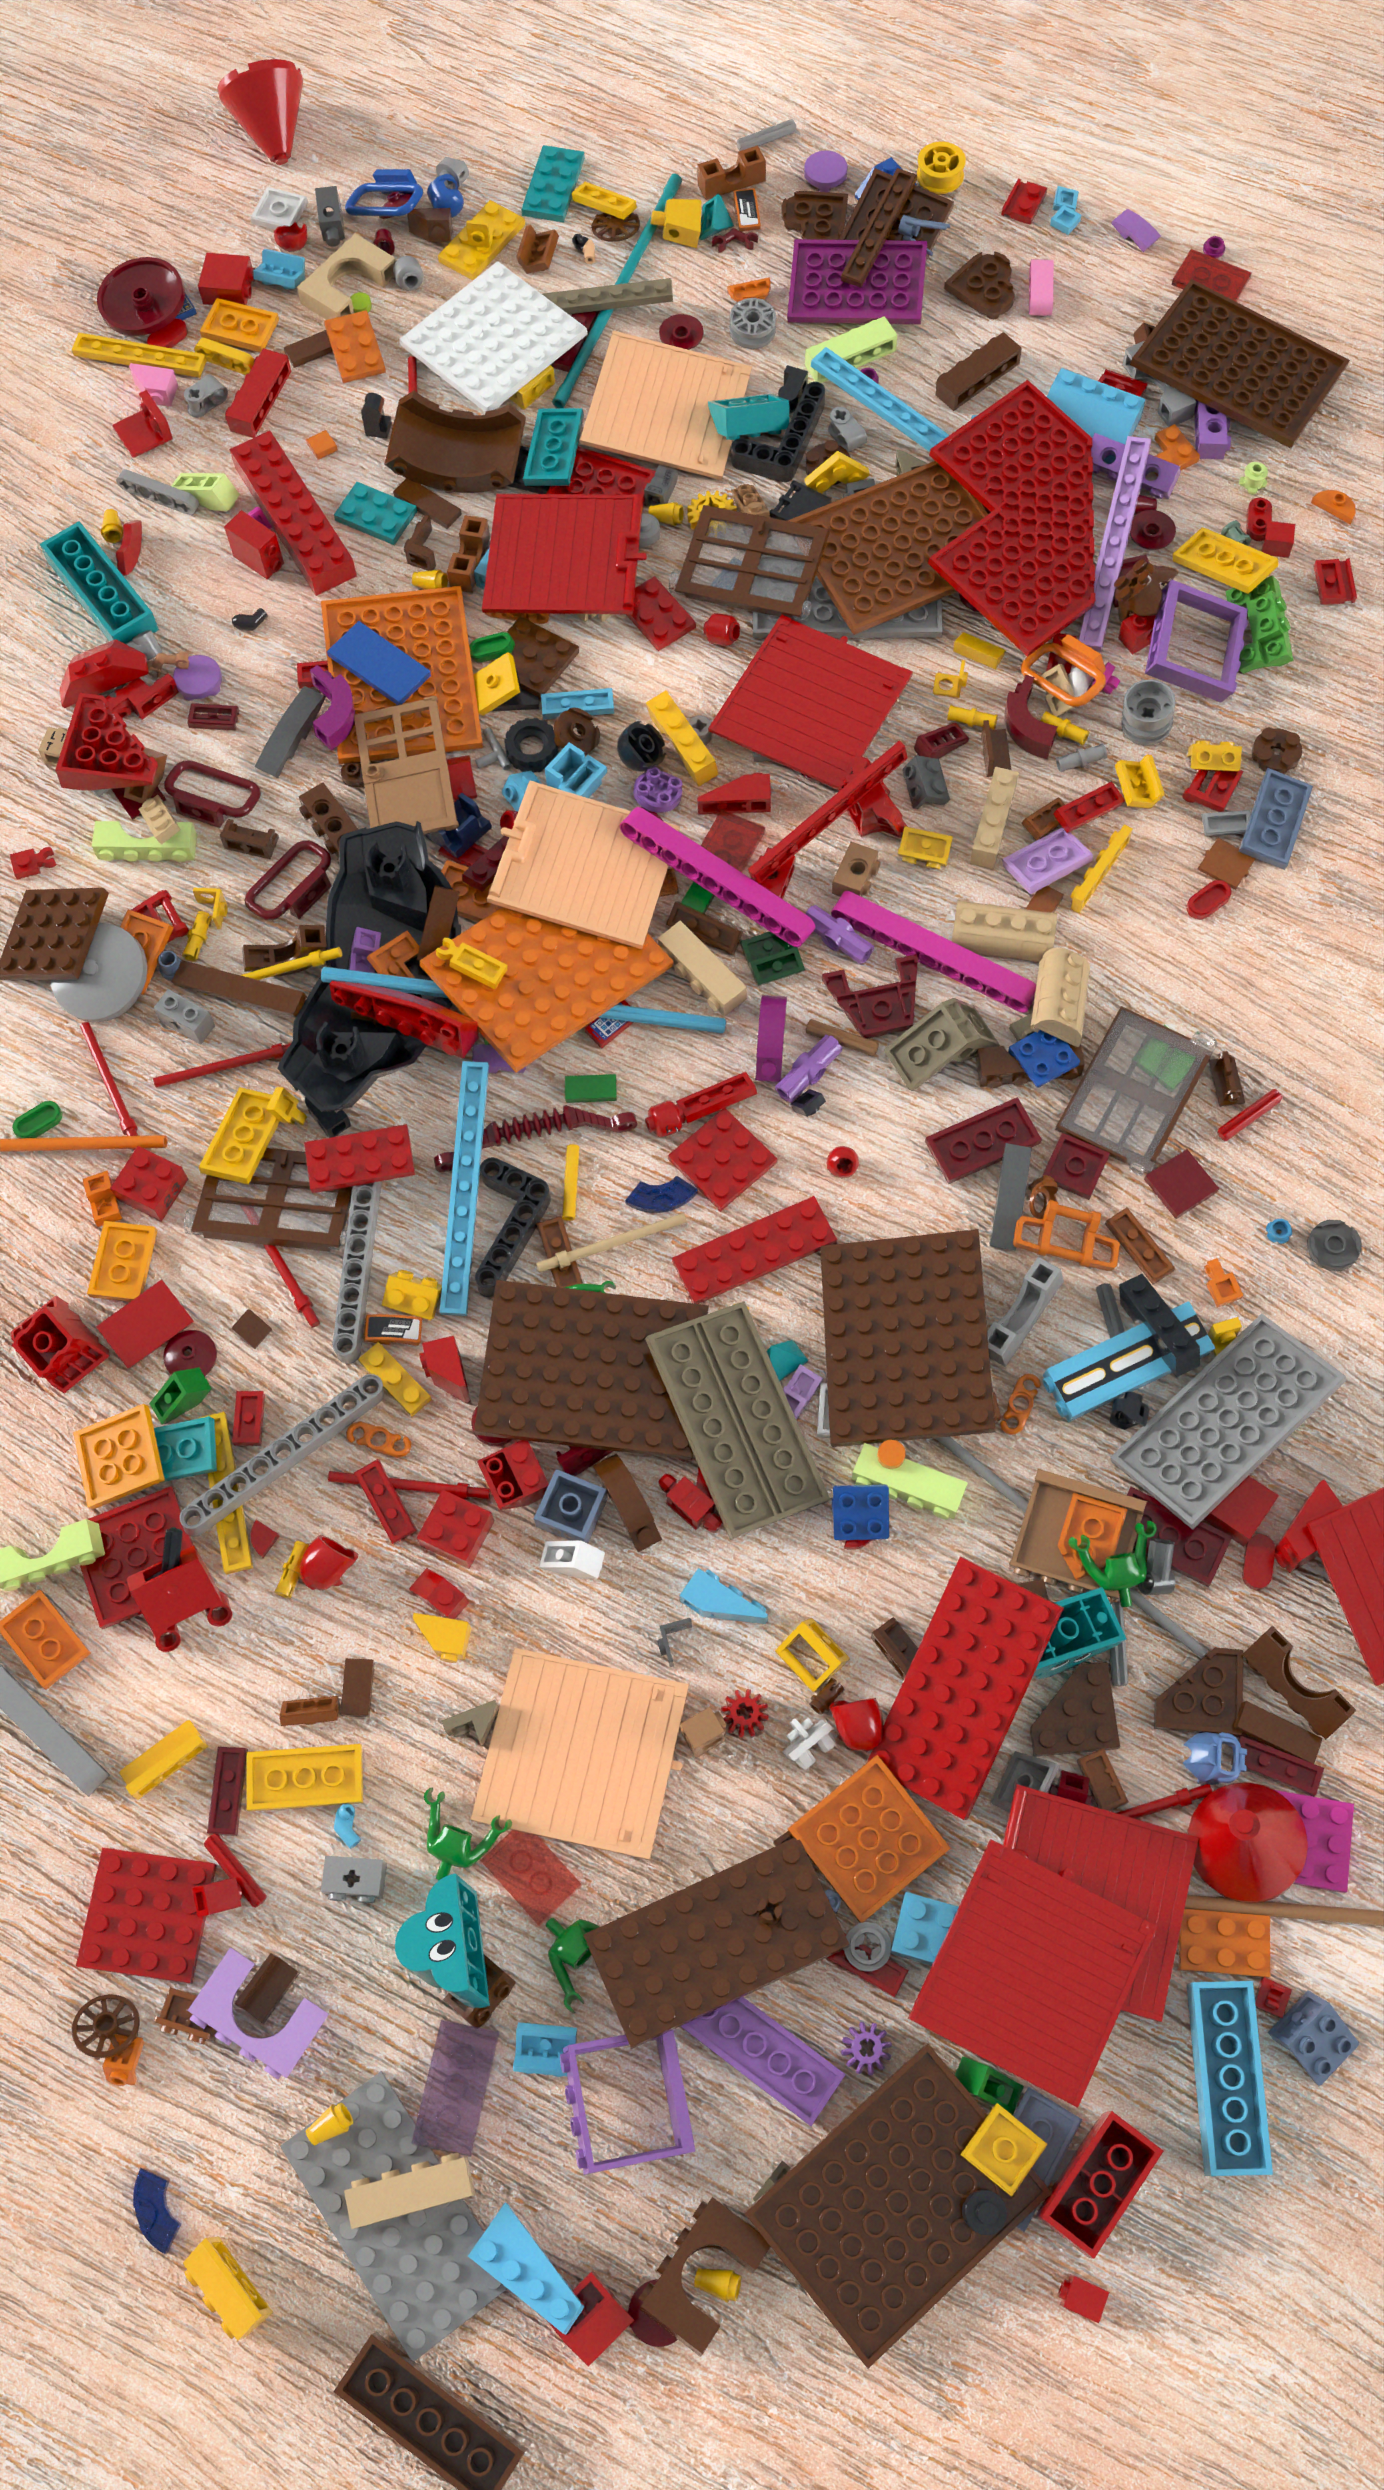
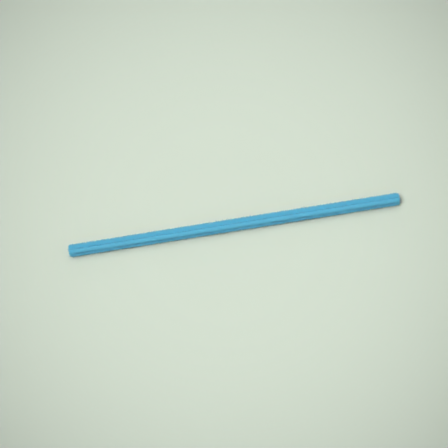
(618, 1012)

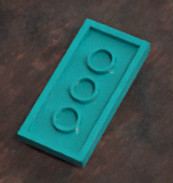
(553, 183)
(553, 447)

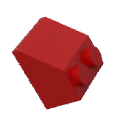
(444, 1365)

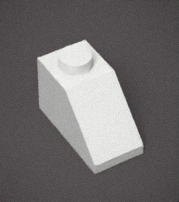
(572, 1559)

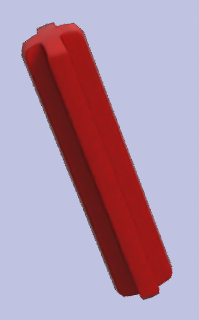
(1249, 1115)
(234, 1868)

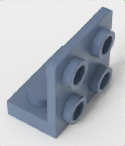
(1315, 2036)

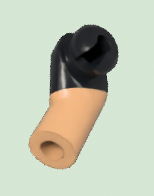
(585, 246)

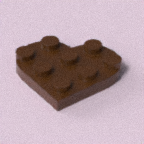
(816, 214)
(984, 284)

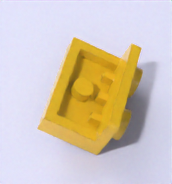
(1215, 757)
(1140, 782)
(925, 847)
(412, 1294)

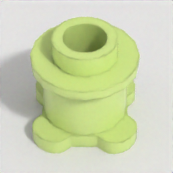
(1254, 477)

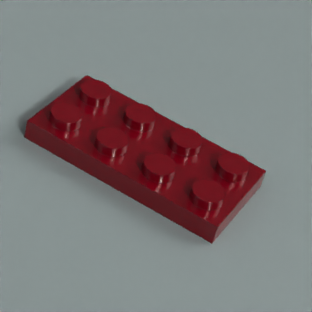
(981, 1140)
(1195, 1551)

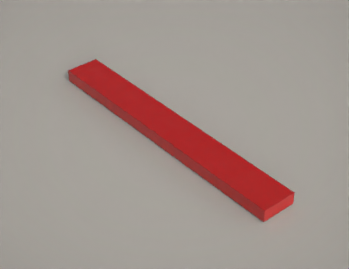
(828, 813)

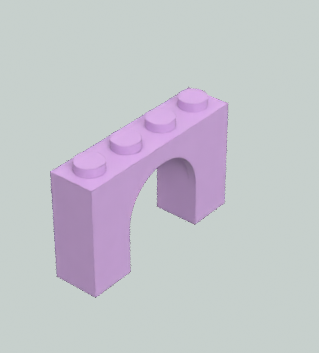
(215, 2008)

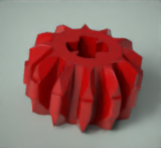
(749, 1705)

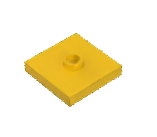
(496, 683)
(1004, 2149)

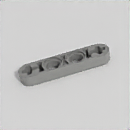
(157, 492)

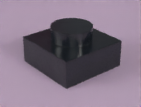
(808, 1103)

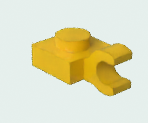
(284, 1108)

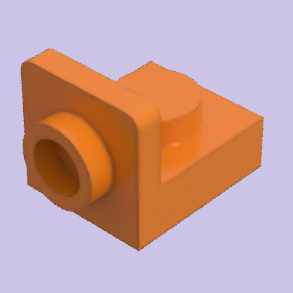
(121, 2069)

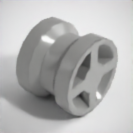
(701, 722)

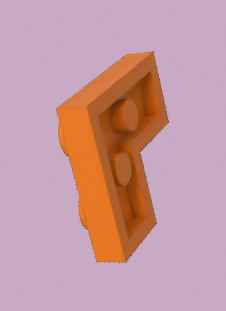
(1176, 448)
(392, 956)

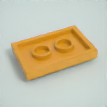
(239, 325)
(122, 1261)

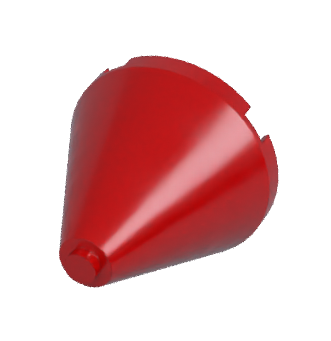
(265, 104)
(1248, 1842)

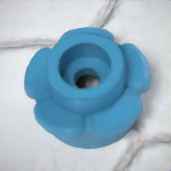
(1283, 1226)

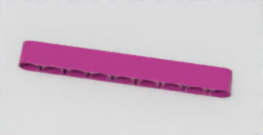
(717, 877)
(936, 951)

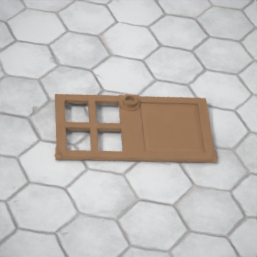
(410, 786)

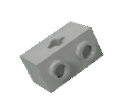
(184, 1016)
(339, 1869)

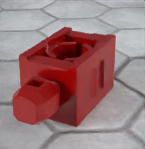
(690, 1503)

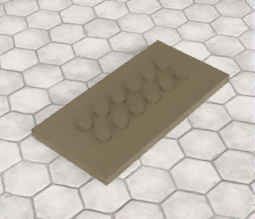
(737, 1419)

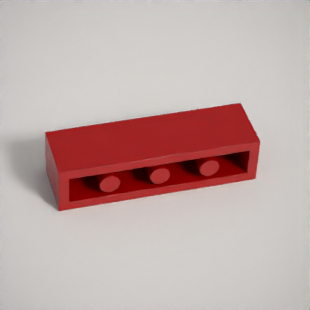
(258, 393)

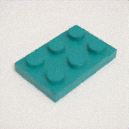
(375, 513)
(187, 1448)

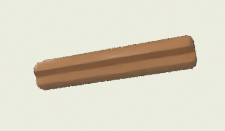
(844, 1038)

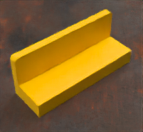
(163, 1759)

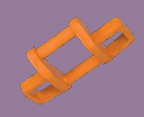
(1089, 1237)

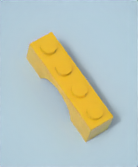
(689, 746)

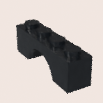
(1174, 1341)

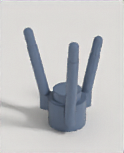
(911, 226)

